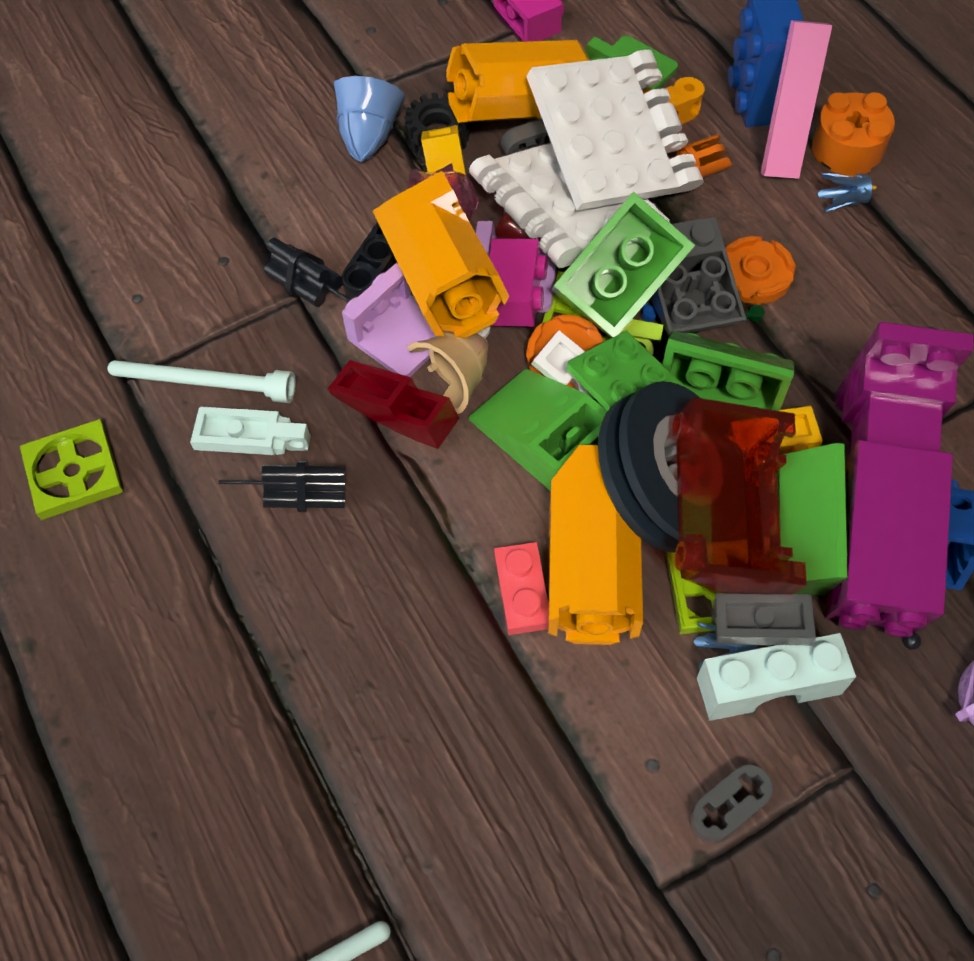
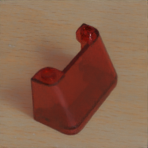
(731, 498)

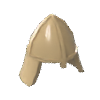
(457, 362)

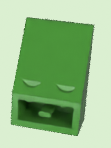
(539, 422)

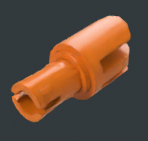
(707, 155)

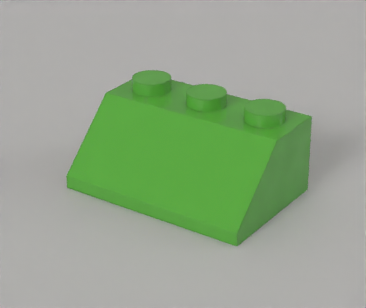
(622, 266)
(728, 371)
(815, 514)

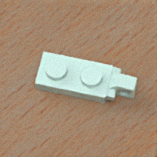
(247, 432)

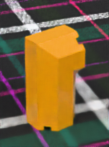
(493, 78)
(442, 258)
(591, 558)

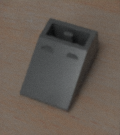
(702, 287)

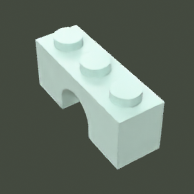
(746, 679)

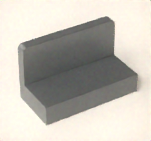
(764, 619)

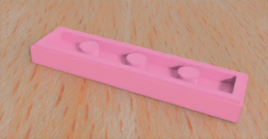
(795, 98)

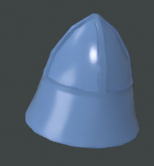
(366, 113)

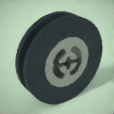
(641, 461)

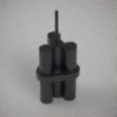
(302, 273)
(300, 486)

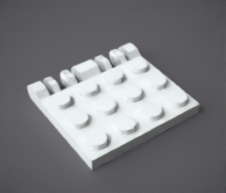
(611, 131)
(539, 200)

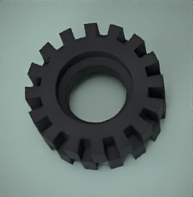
(427, 113)

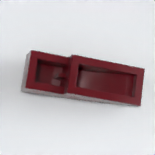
(395, 402)

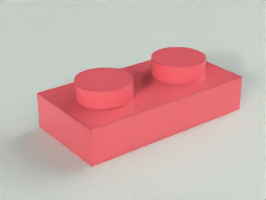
(522, 588)

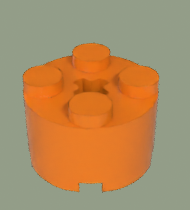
(853, 132)

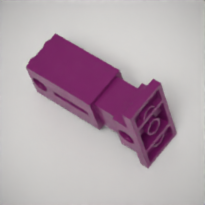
(897, 478)

